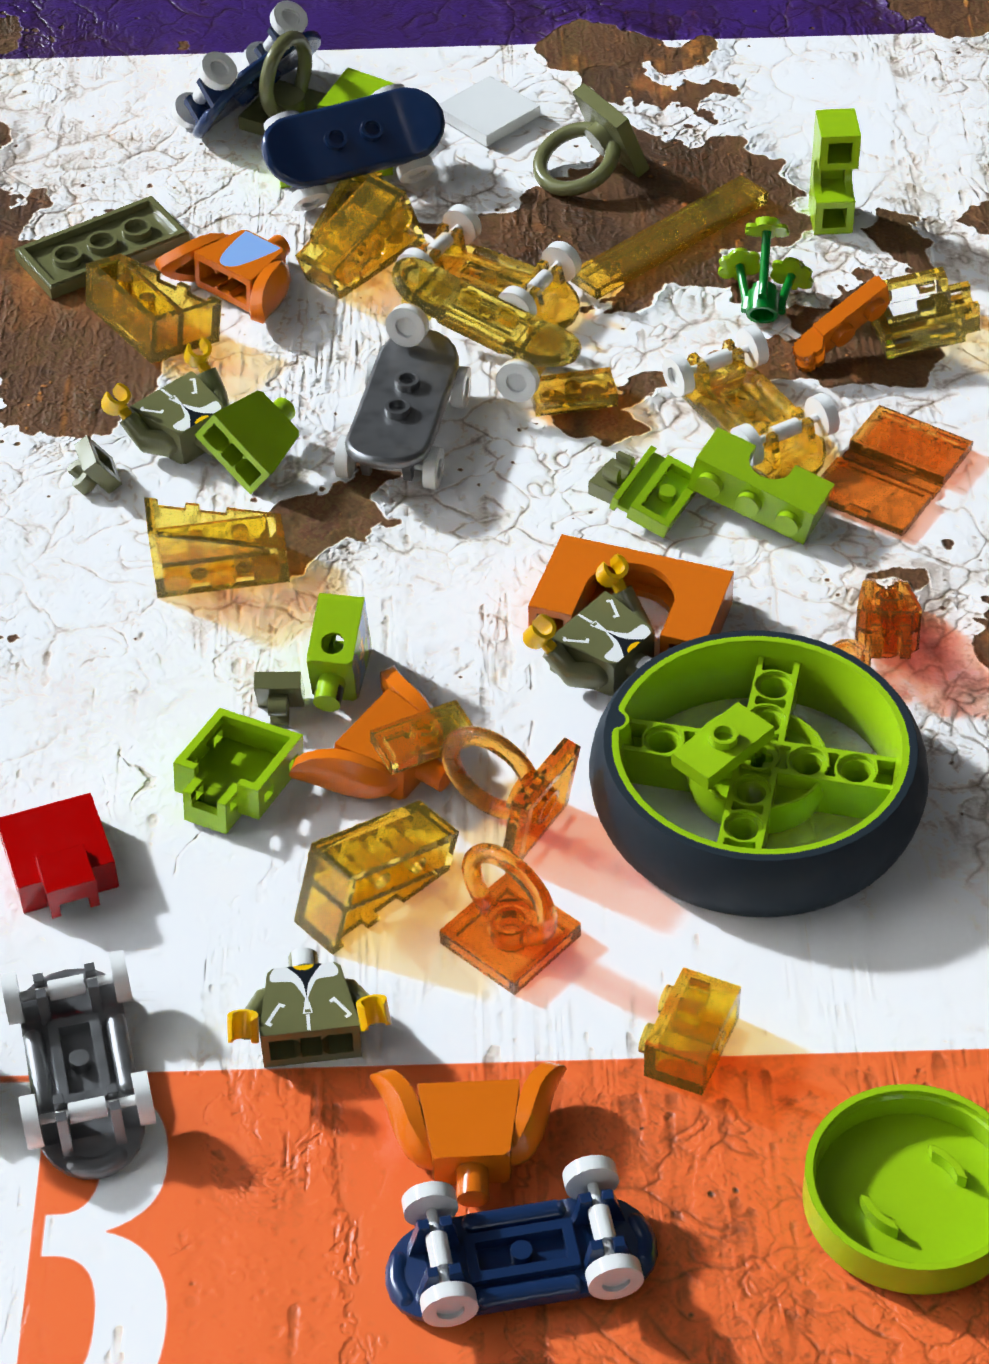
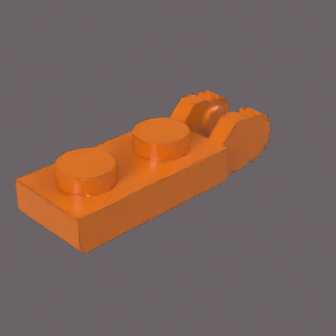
(840, 324)

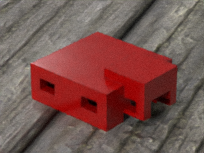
(58, 854)

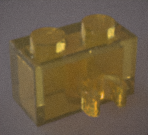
(690, 1030)

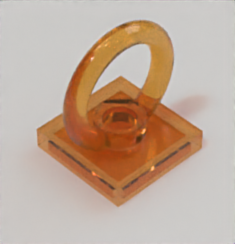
(534, 799)
(511, 925)

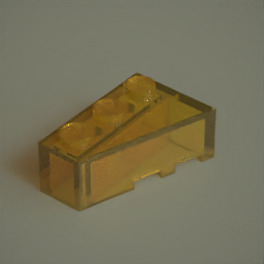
(361, 238)
(149, 311)
(214, 550)
(368, 868)

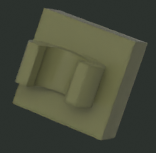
(93, 468)
(611, 477)
(279, 693)

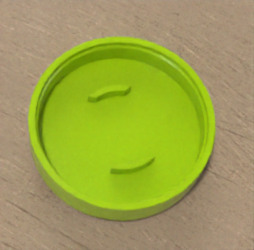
(902, 1188)

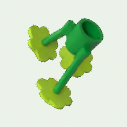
(763, 301)

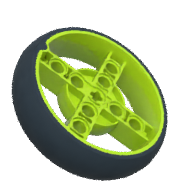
(770, 789)

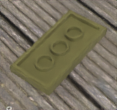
(135, 230)

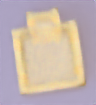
(925, 316)

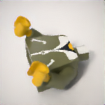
(173, 414)
(602, 641)
(307, 1013)

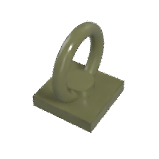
(282, 95)
(607, 133)

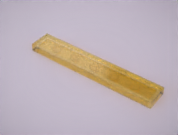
(669, 236)

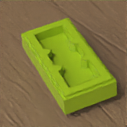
(722, 746)

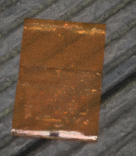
(894, 469)

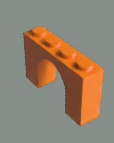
(691, 592)

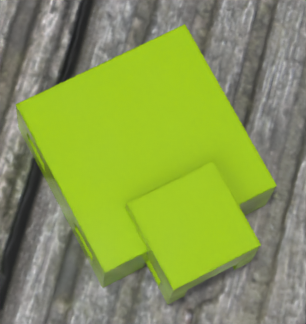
(234, 769)

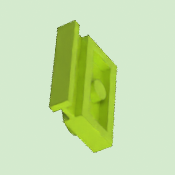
(655, 492)

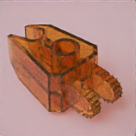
(888, 619)

